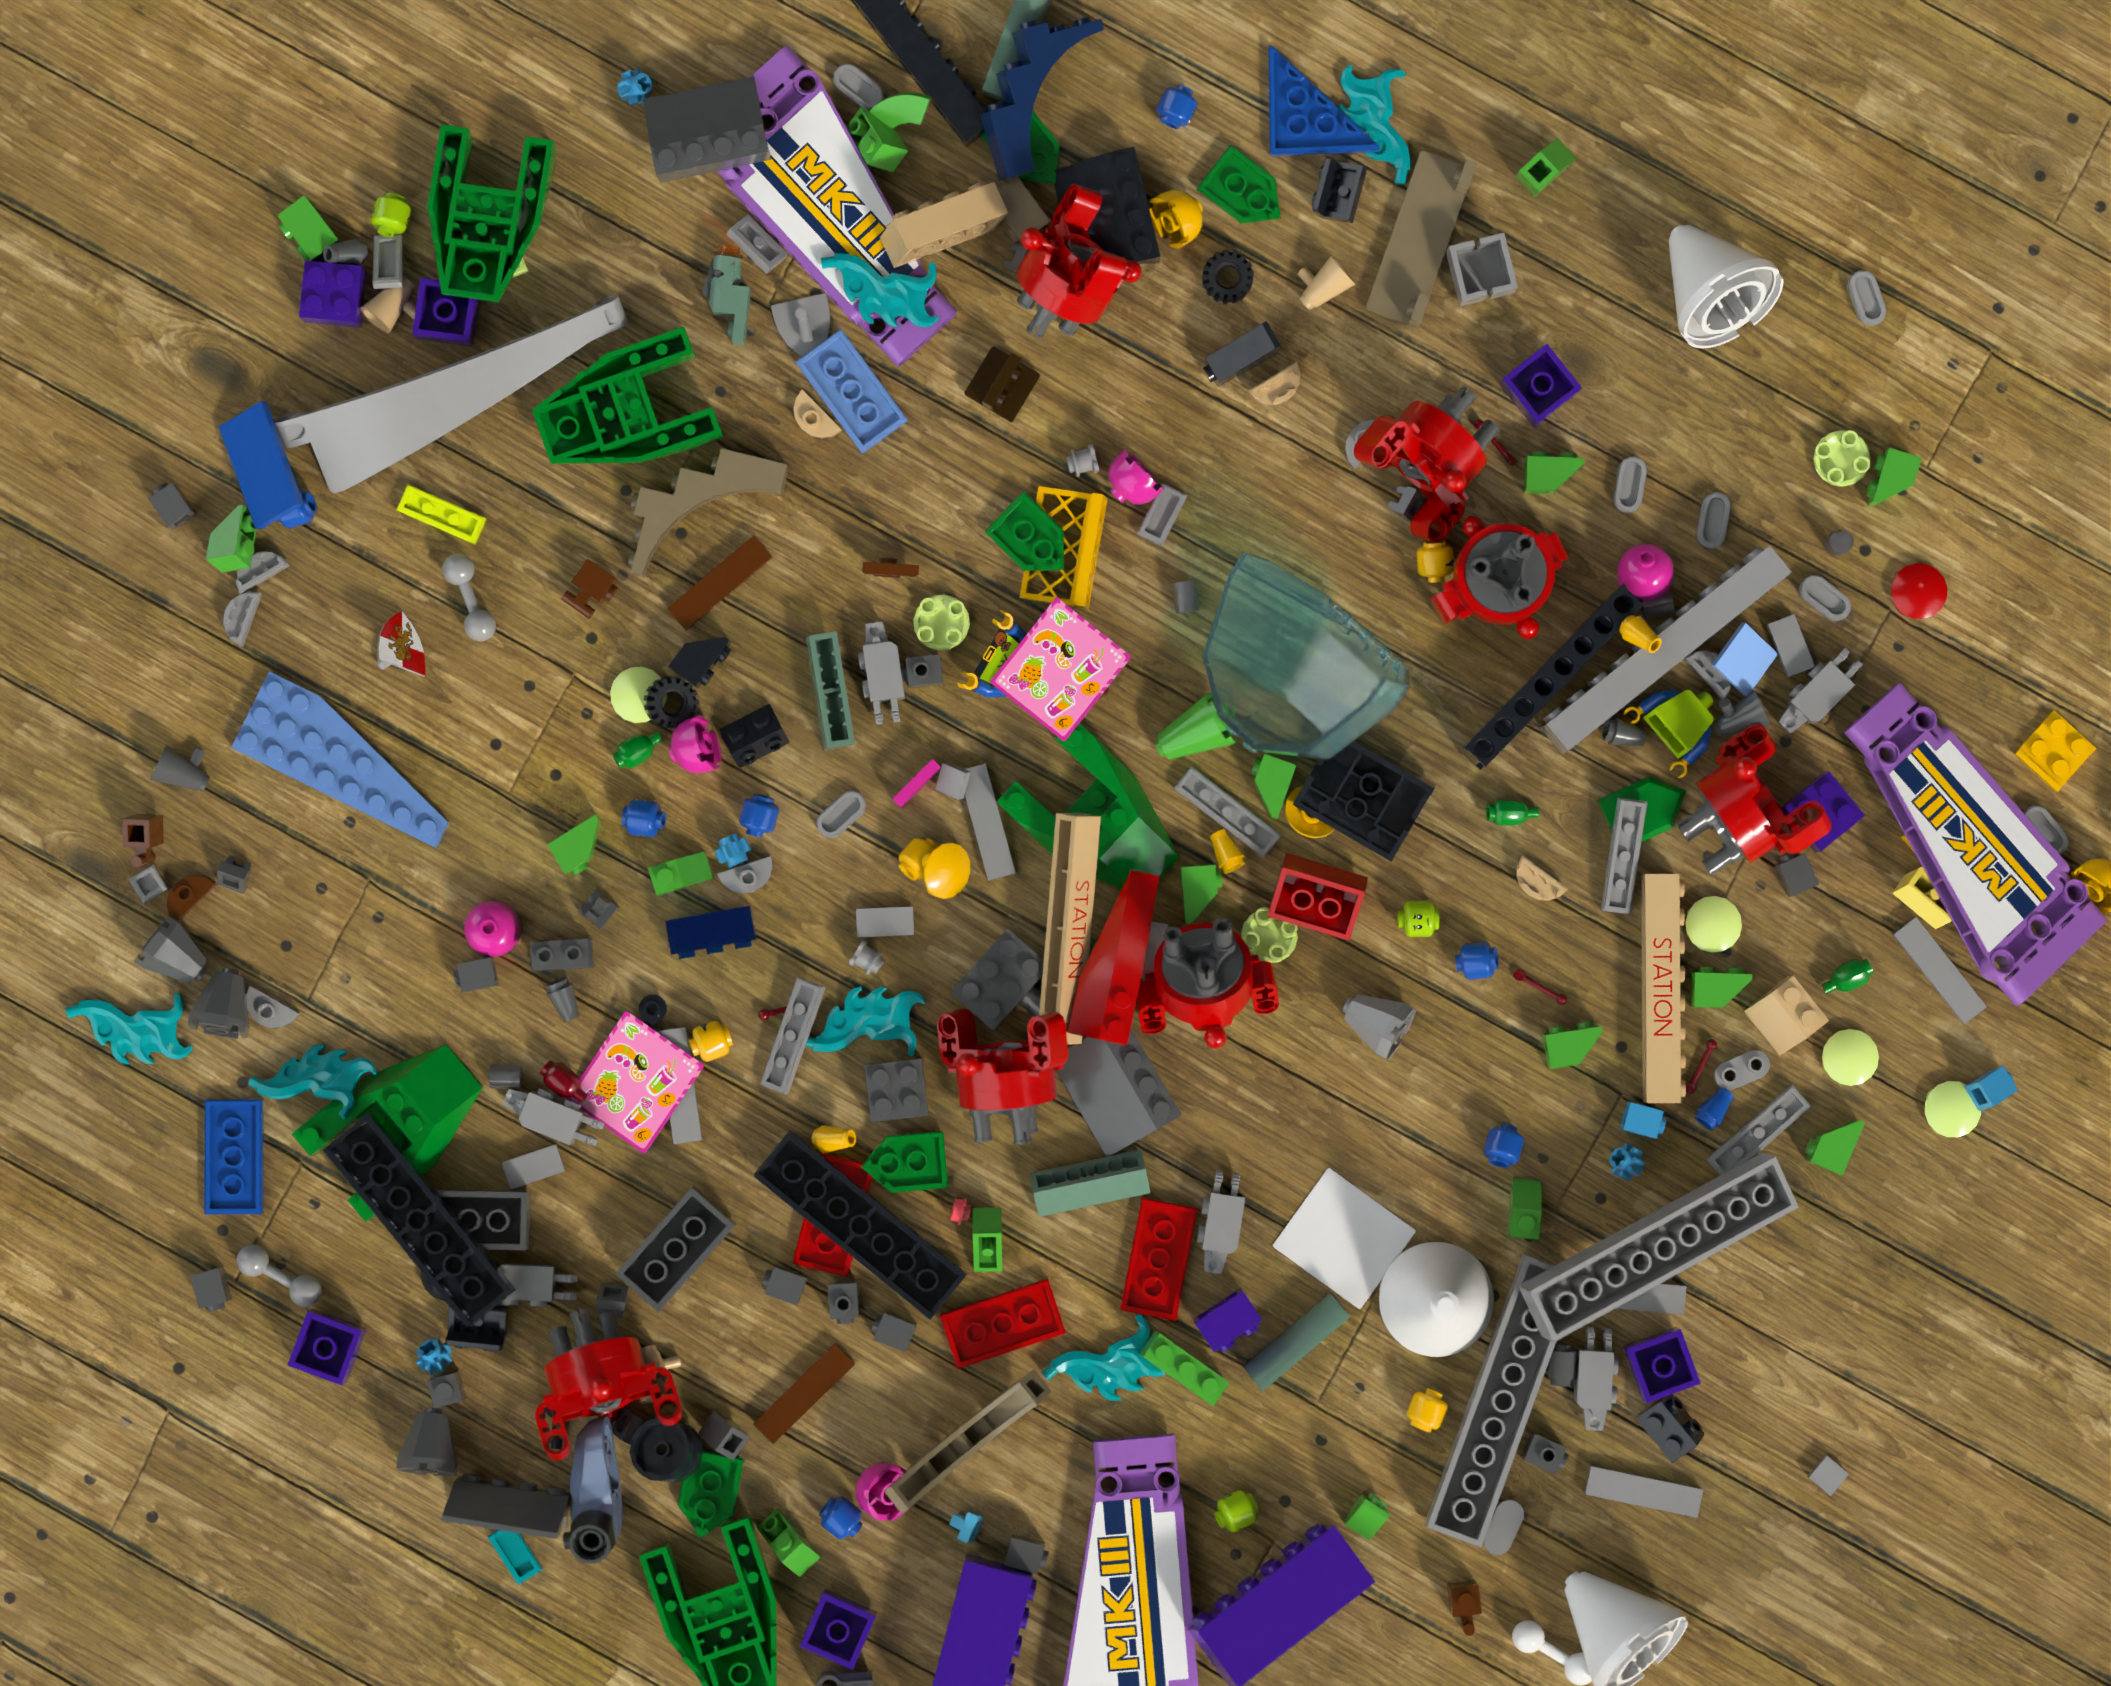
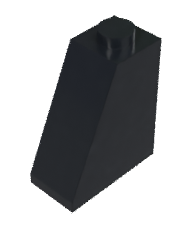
(1242, 354)

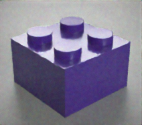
(332, 294)
(444, 316)
(1540, 385)
(1835, 801)
(1228, 1320)
(327, 1347)
(1661, 1364)
(838, 1629)

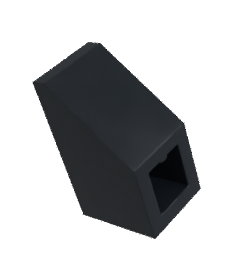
(698, 658)

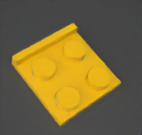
(2054, 751)

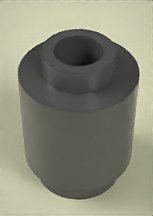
(1562, 1366)

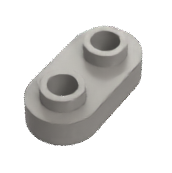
(1742, 1069)

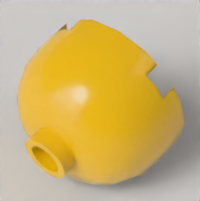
(1177, 217)
(2097, 878)

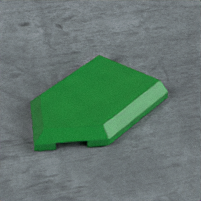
(1044, 153)
(1241, 188)
(1029, 536)
(1662, 804)
(909, 1162)
(711, 1491)

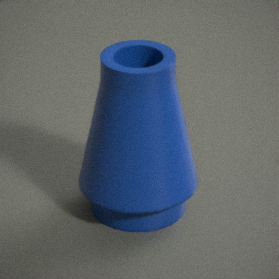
(1714, 1109)

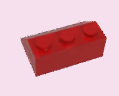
(1317, 896)

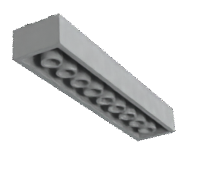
(1679, 638)
(1658, 1246)
(1493, 1418)

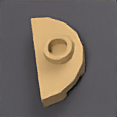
(1278, 387)
(813, 419)
(1537, 882)

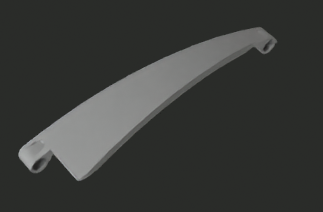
(391, 423)

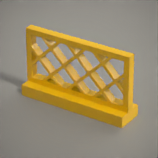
(1087, 553)

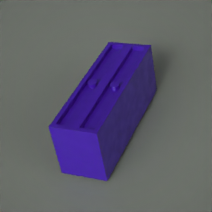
(1280, 1604)
(985, 1624)

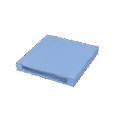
(1744, 659)

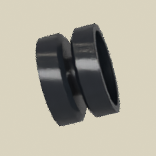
(650, 1454)

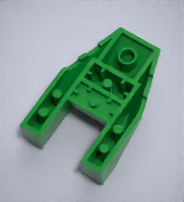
(484, 229)
(608, 413)
(1129, 826)
(413, 1100)
(726, 1631)

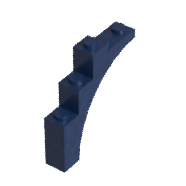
(1009, 121)

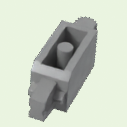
(883, 671)
(1820, 694)
(551, 1117)
(1222, 1223)
(536, 1283)
(1594, 1380)

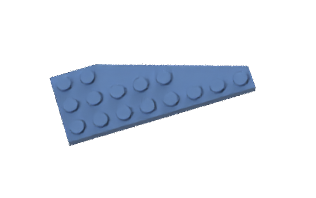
(318, 747)

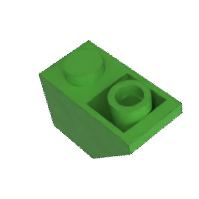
(876, 141)
(1545, 167)
(1547, 473)
(1894, 474)
(232, 541)
(1714, 988)
(1569, 1047)
(1367, 1515)
(788, 1542)

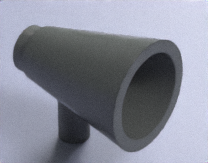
(1740, 716)
(178, 771)

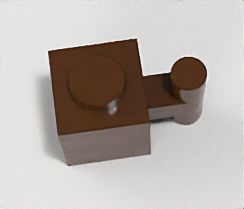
(593, 583)
(142, 833)
(1464, 1602)

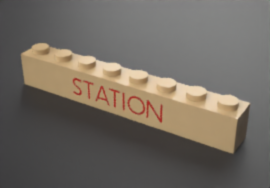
(1069, 912)
(1661, 988)

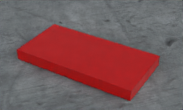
(814, 1247)
(1158, 1259)
(1002, 1323)

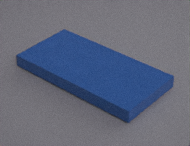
(261, 465)
(234, 1156)

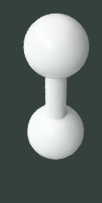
(1529, 1638)

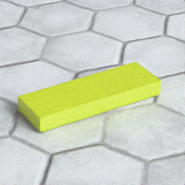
(441, 514)

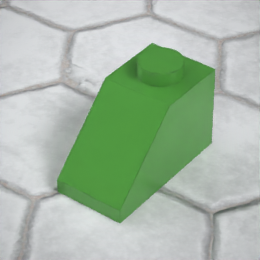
(1272, 782)
(576, 846)
(680, 873)
(1198, 889)
(1834, 1147)
(1524, 1209)
(987, 1239)

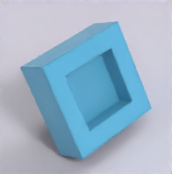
(968, 1526)

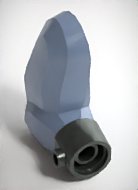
(595, 1494)

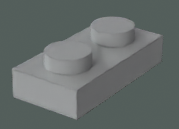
(757, 244)

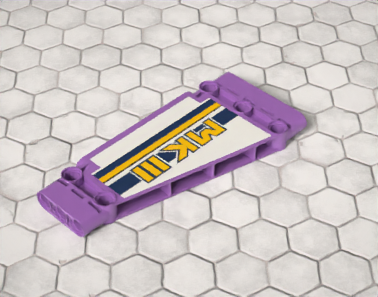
(823, 198)
(1976, 847)
(1134, 1574)

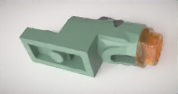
(726, 295)

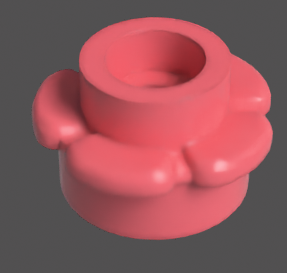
(960, 1211)

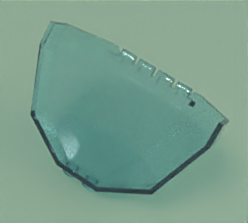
(1294, 668)

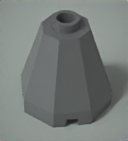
(173, 953)
(222, 1006)
(429, 1446)

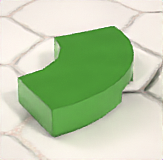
(902, 108)

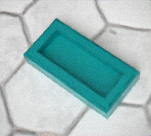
(515, 1554)

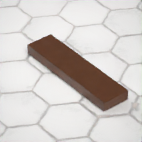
(719, 583)
(804, 1393)

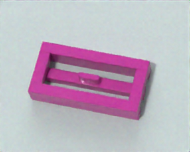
(916, 783)

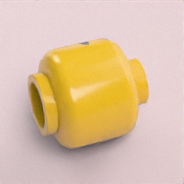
(1435, 561)
(912, 855)
(710, 1041)
(1427, 1410)

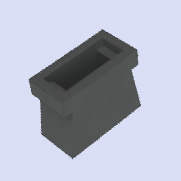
(562, 954)

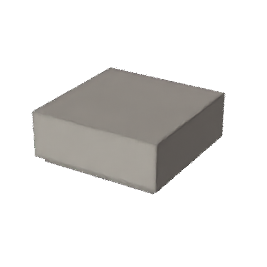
(952, 781)
(149, 884)
(1828, 1475)

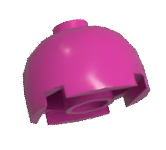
(1132, 480)
(1646, 572)
(695, 747)
(492, 928)
(871, 1490)

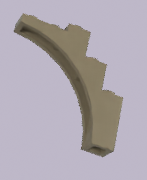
(662, 511)
(966, 1440)

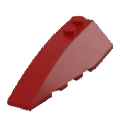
(1114, 969)

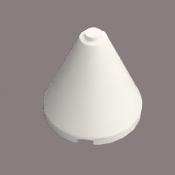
(1718, 286)
(1436, 1299)
(1620, 1628)

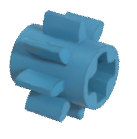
(634, 86)
(732, 850)
(1627, 1162)
(434, 1356)

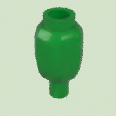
(636, 750)
(1510, 812)
(1849, 976)

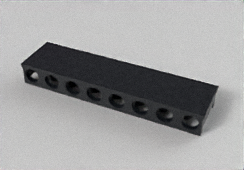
(1550, 677)
(419, 1219)
(860, 1224)

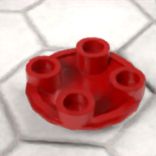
(1919, 591)

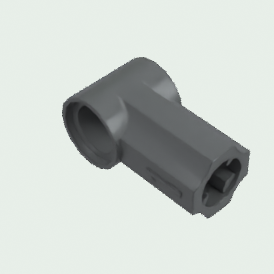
(854, 1678)

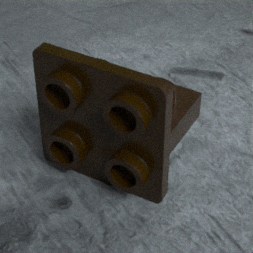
(1002, 384)

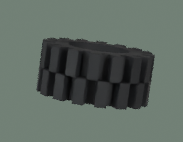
(1233, 260)
(655, 696)

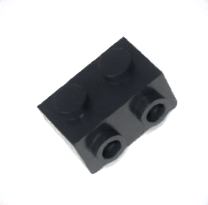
(1338, 190)
(754, 736)
(485, 1334)
(1671, 1427)

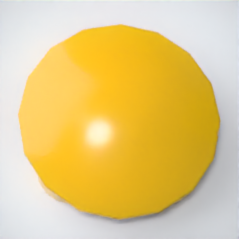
(946, 870)

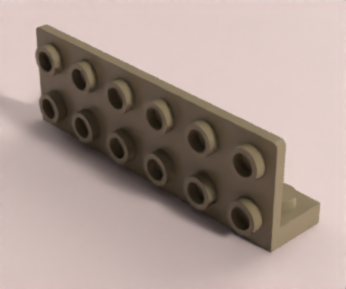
(1420, 238)

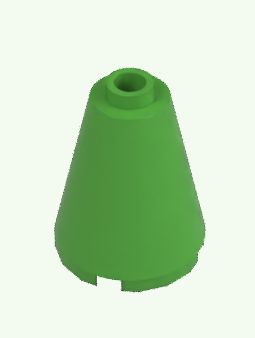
(1194, 731)

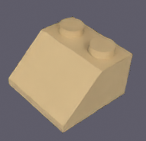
(1786, 1015)

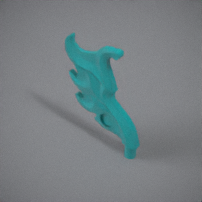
(1371, 112)
(887, 295)
(868, 1016)
(134, 1034)
(322, 1074)
(1114, 1369)

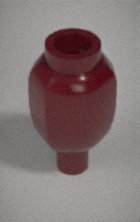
(562, 1081)

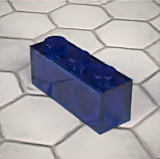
(711, 932)

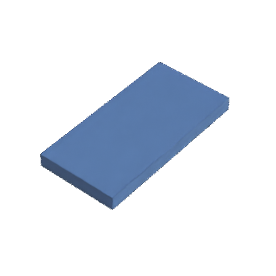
(851, 391)

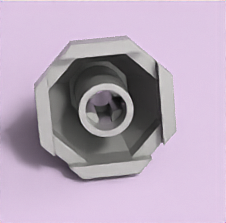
(1379, 1022)

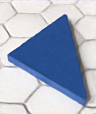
(1305, 119)

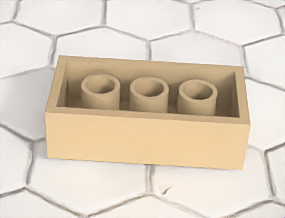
(943, 223)

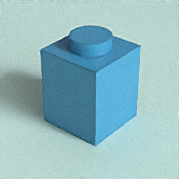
(1991, 1088)
(1643, 1120)

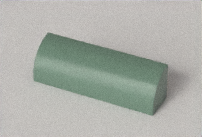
(1006, 52)
(830, 690)
(1090, 1183)
(1296, 1341)

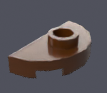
(889, 568)
(188, 894)

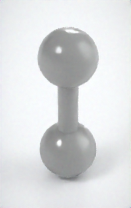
(479, 623)
(254, 1261)

